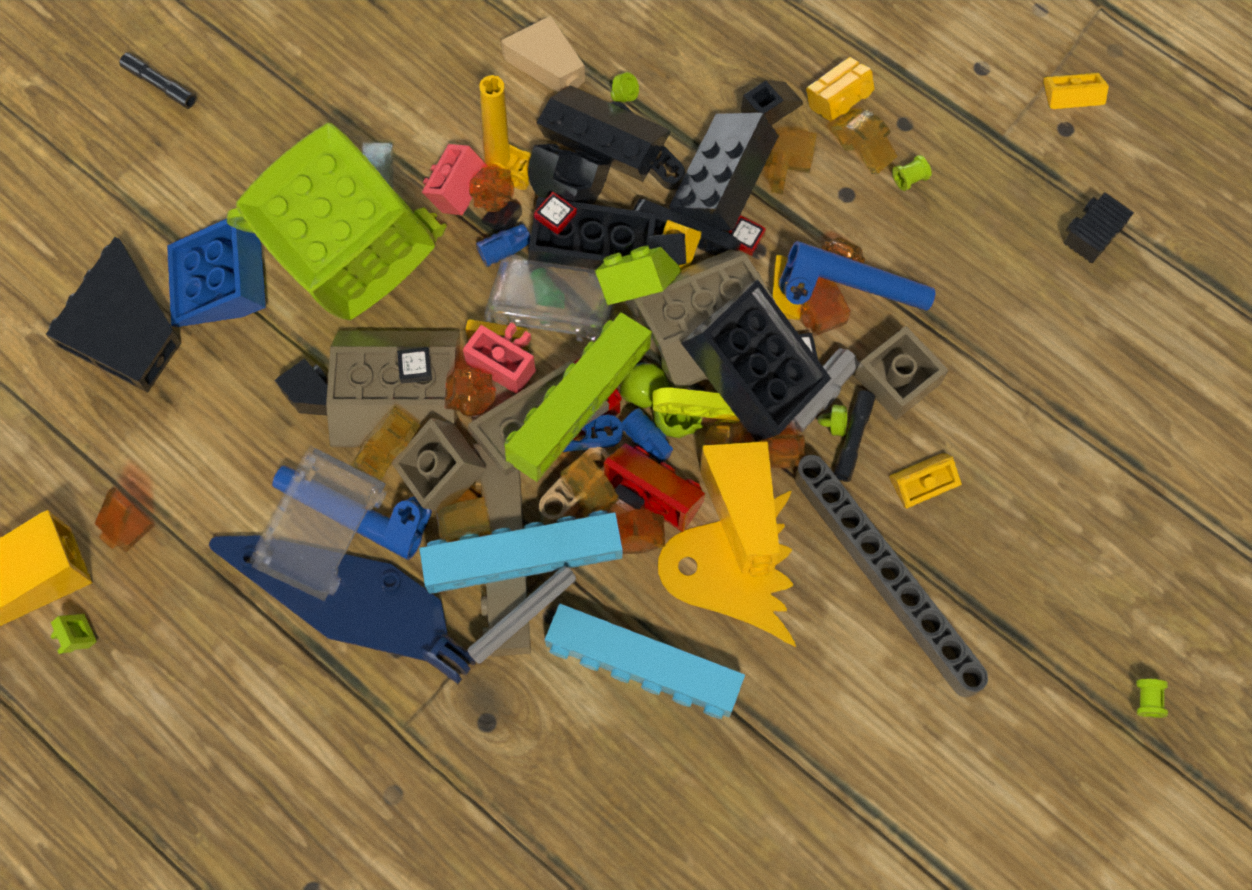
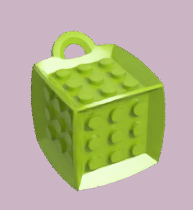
(333, 223)

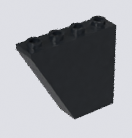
(116, 321)

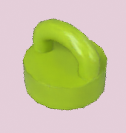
(624, 88)
(836, 420)

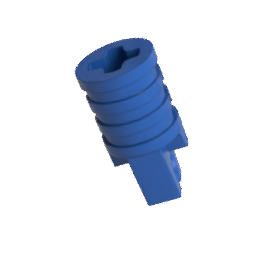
(503, 244)
(647, 435)

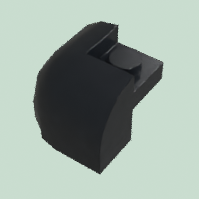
(567, 173)

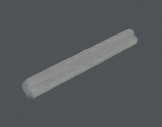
(521, 614)

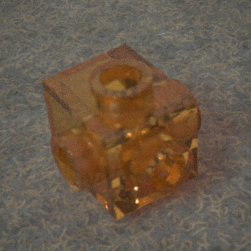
(491, 188)
(469, 391)

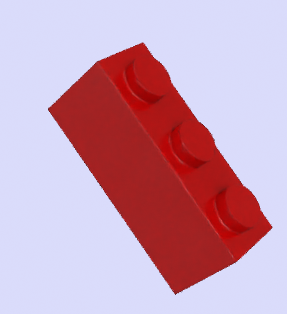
(656, 483)

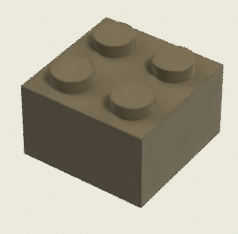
(901, 372)
(438, 465)

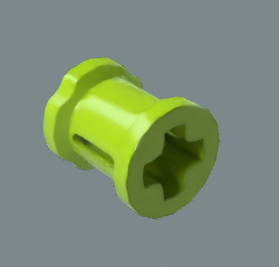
(911, 173)
(1152, 698)

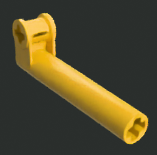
(495, 133)

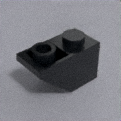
(772, 99)
(305, 388)

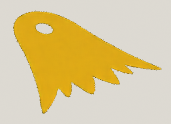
(719, 581)

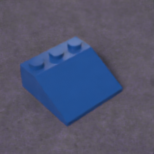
(215, 275)

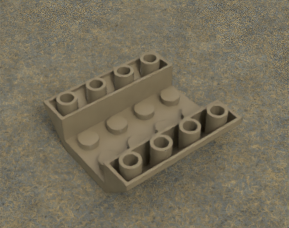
(687, 304)
(367, 381)

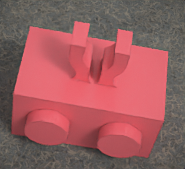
(451, 179)
(500, 357)

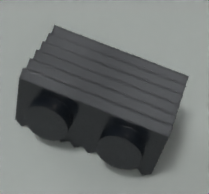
(1098, 227)

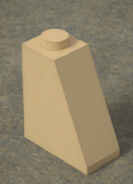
(545, 55)

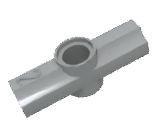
(840, 369)

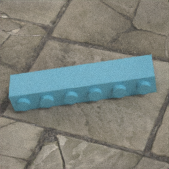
(520, 552)
(644, 661)

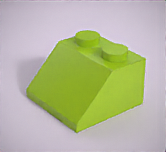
(636, 274)

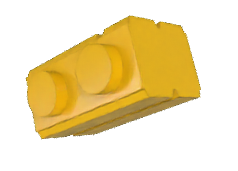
(840, 89)

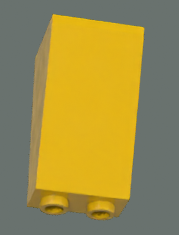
(744, 501)
(38, 566)

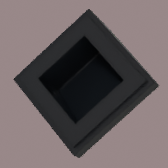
(503, 219)
(672, 244)

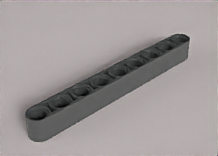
(890, 589)

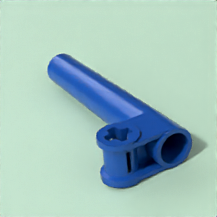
(808, 263)
(397, 534)

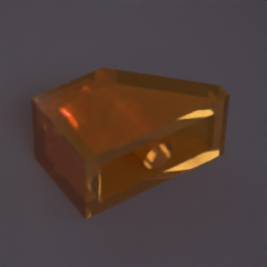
(825, 308)
(121, 522)
(641, 531)

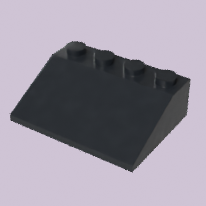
(757, 362)

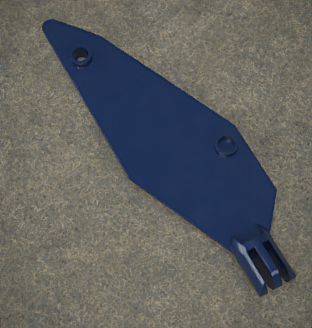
(370, 609)

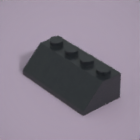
(603, 131)

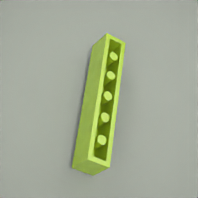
(577, 397)

